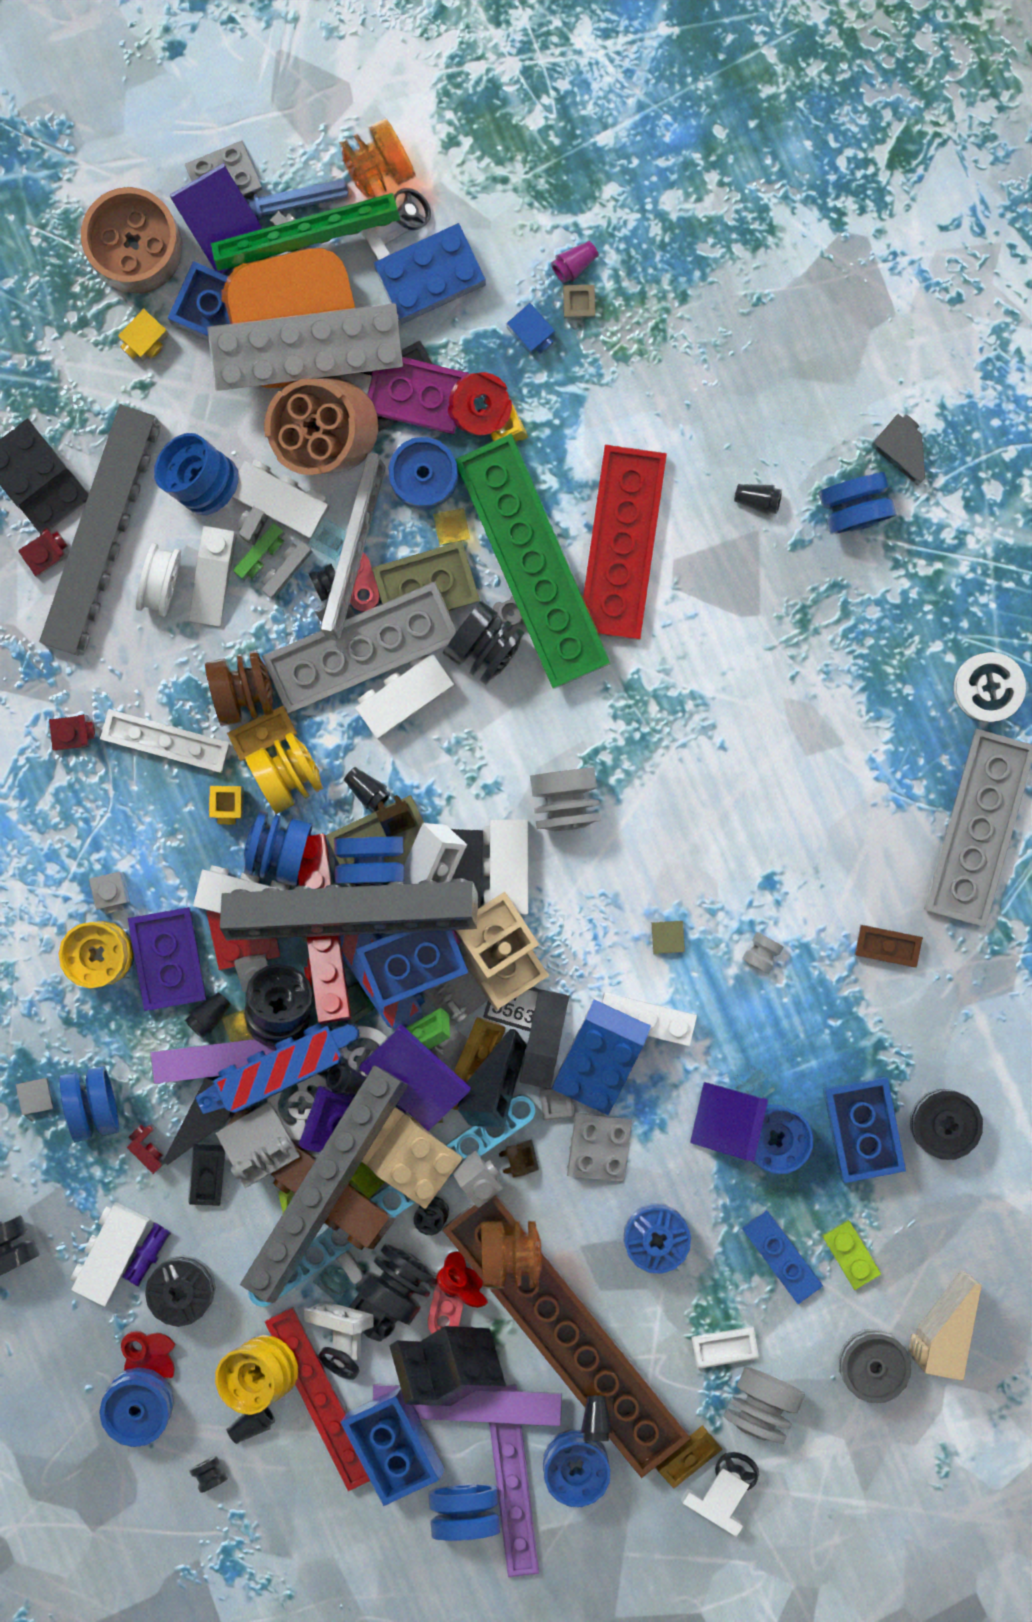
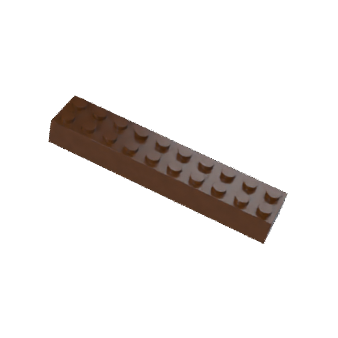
(577, 1345)

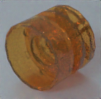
(377, 159)
(510, 1254)

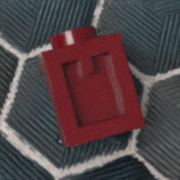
(44, 552)
(71, 732)
(148, 1154)

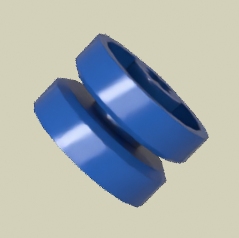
(404, 470)
(856, 499)
(369, 860)
(89, 1104)
(133, 1425)
(464, 1512)

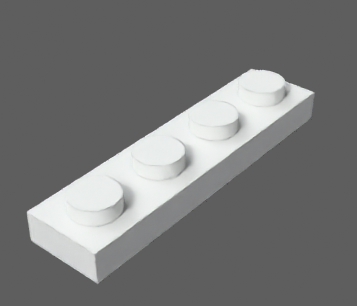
(165, 741)

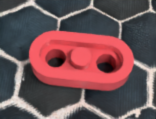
(365, 581)
(444, 1305)

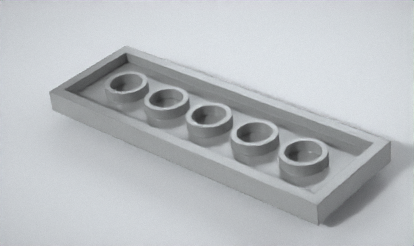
(305, 346)
(367, 647)
(980, 828)

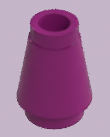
(574, 261)

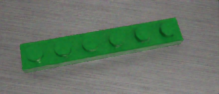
(305, 232)

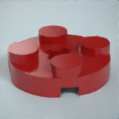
(462, 406)

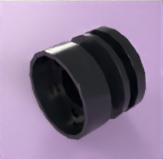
(484, 643)
(277, 990)
(397, 1283)
(197, 1284)

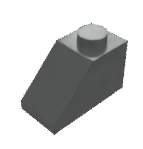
(903, 447)

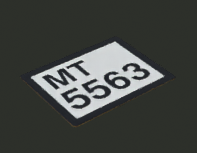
(515, 1013)

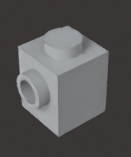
(110, 892)
(478, 1178)

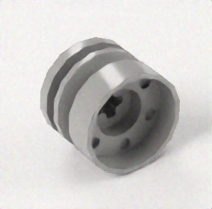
(565, 798)
(764, 1405)

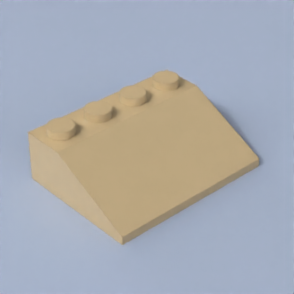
(947, 1330)

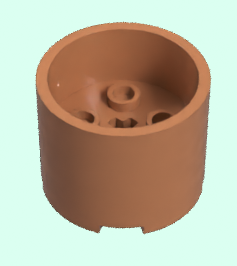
(128, 215)
(345, 419)

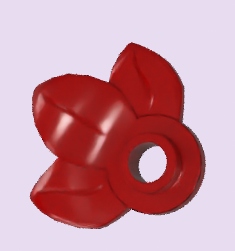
(461, 1281)
(152, 1355)

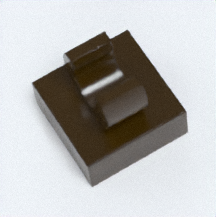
(395, 818)
(521, 1158)

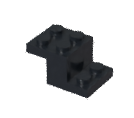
(38, 478)
(447, 1366)

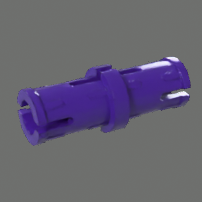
(146, 1254)

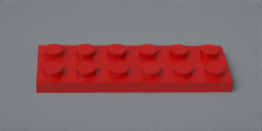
(623, 539)

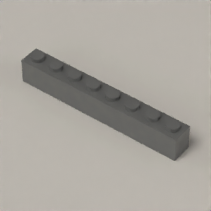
(99, 530)
(349, 910)
(323, 1184)

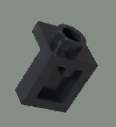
(382, 1322)

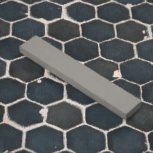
(353, 547)

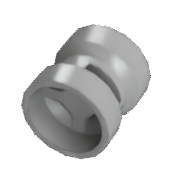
(762, 953)

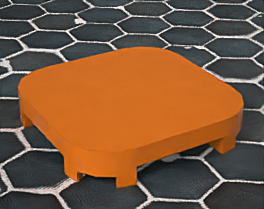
(287, 286)

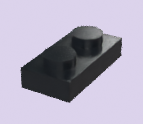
(206, 1175)

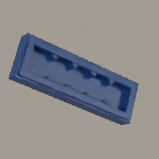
(782, 1256)

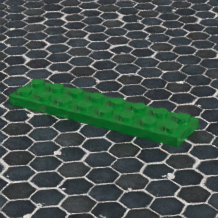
(532, 561)

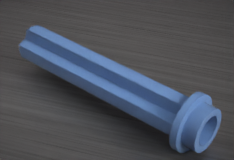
(298, 198)

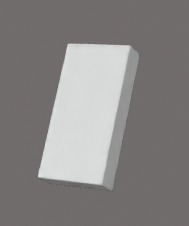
(725, 1347)

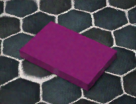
(415, 394)

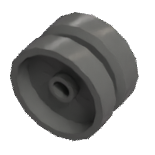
(891, 1374)

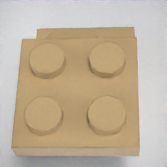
(501, 952)
(411, 1158)

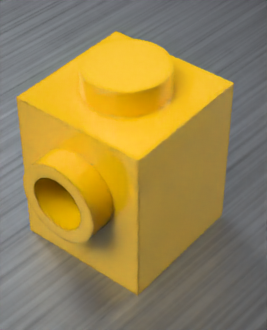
(143, 337)
(226, 804)

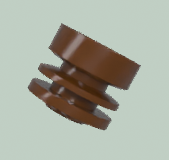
(239, 688)

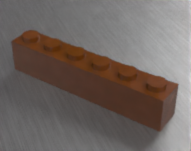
(353, 1211)

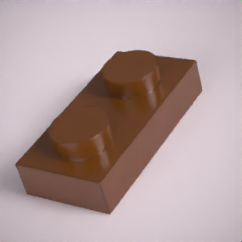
(888, 946)

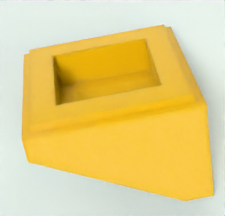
(513, 426)

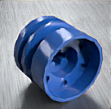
(196, 474)
(276, 848)
(793, 1144)
(663, 1220)
(580, 1485)

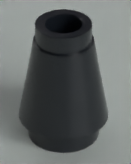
(759, 497)
(366, 789)
(207, 1014)
(344, 1080)
(596, 1420)
(250, 1425)

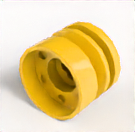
(284, 772)
(78, 954)
(256, 1374)

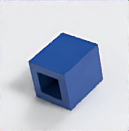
(531, 330)

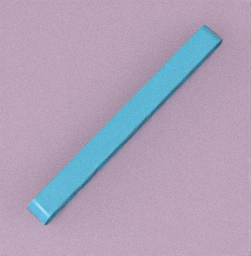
(333, 1250)

